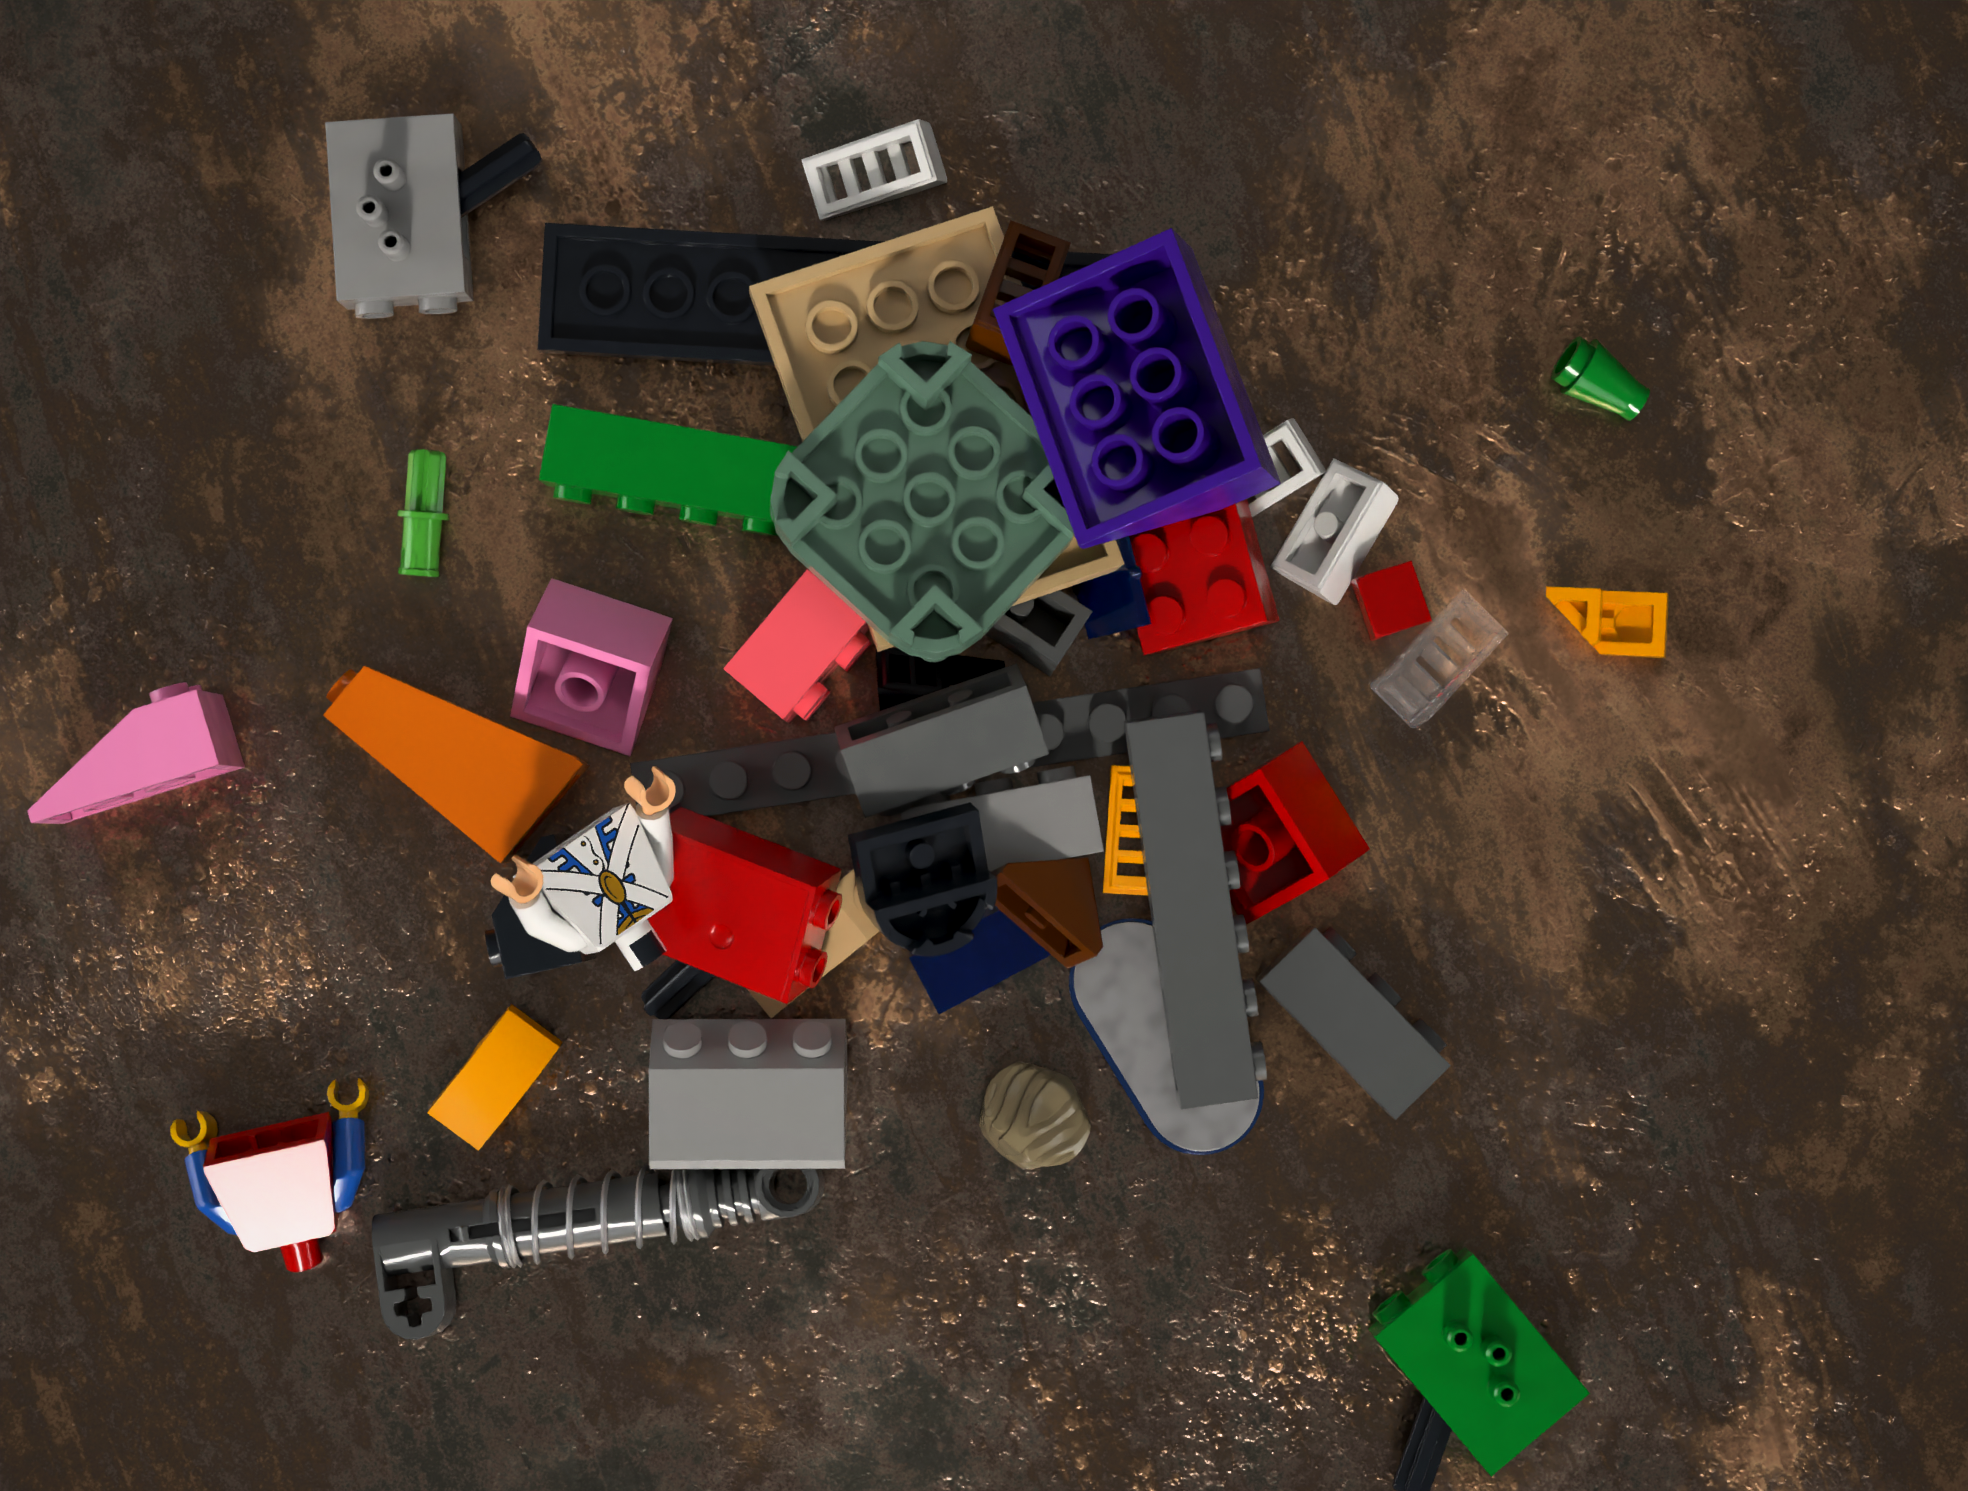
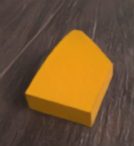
(1616, 620)

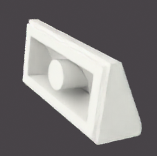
(1335, 531)

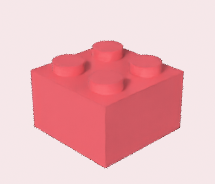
(800, 649)

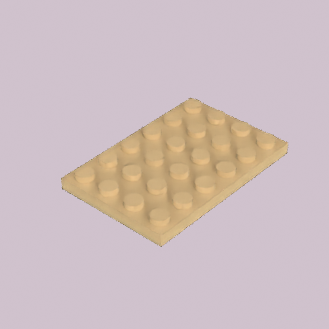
(845, 312)

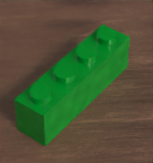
(661, 465)

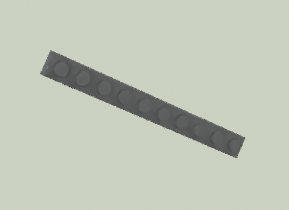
(1071, 727)

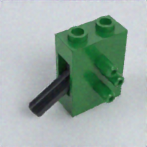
(1475, 1365)

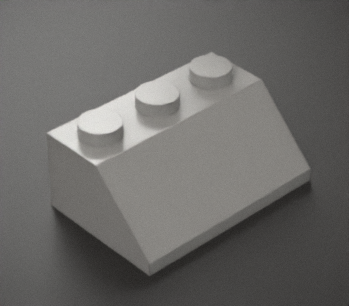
(748, 1094)

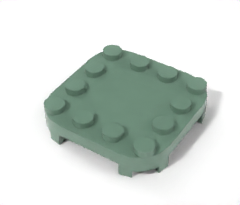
(923, 501)

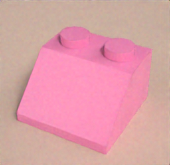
(590, 666)

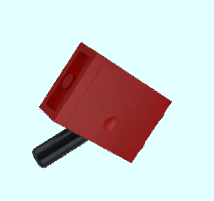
(740, 915)

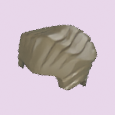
(1034, 1116)

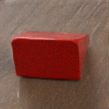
(1391, 600)

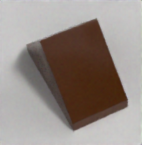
(1053, 906)

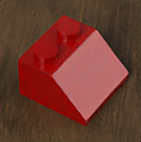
(1286, 832)

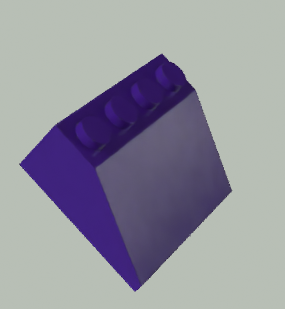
(1136, 393)

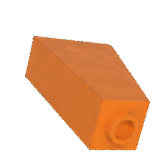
(464, 765)

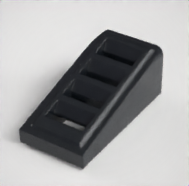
(909, 677)

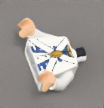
(603, 879)

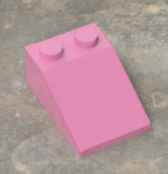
(149, 752)

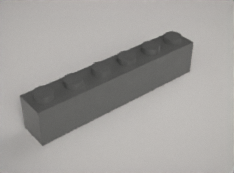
(1192, 908)

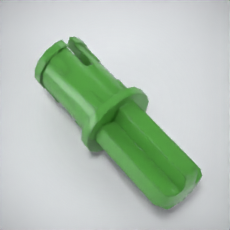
(423, 513)

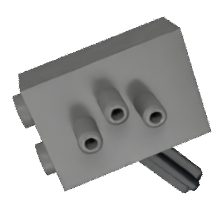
(405, 208)

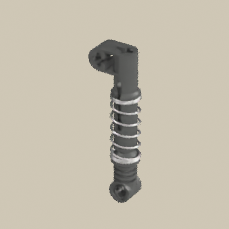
(560, 1219)

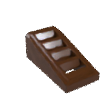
(985, 333)

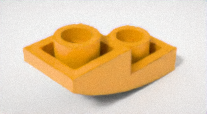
(495, 1077)

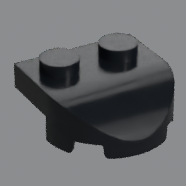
(925, 879)

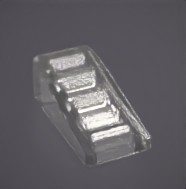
(1403, 696)

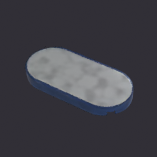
(1125, 1015)

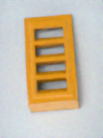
(1113, 883)

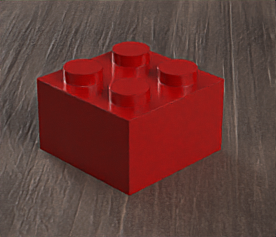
(1202, 579)

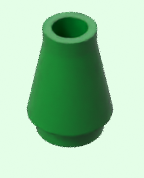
(1598, 378)

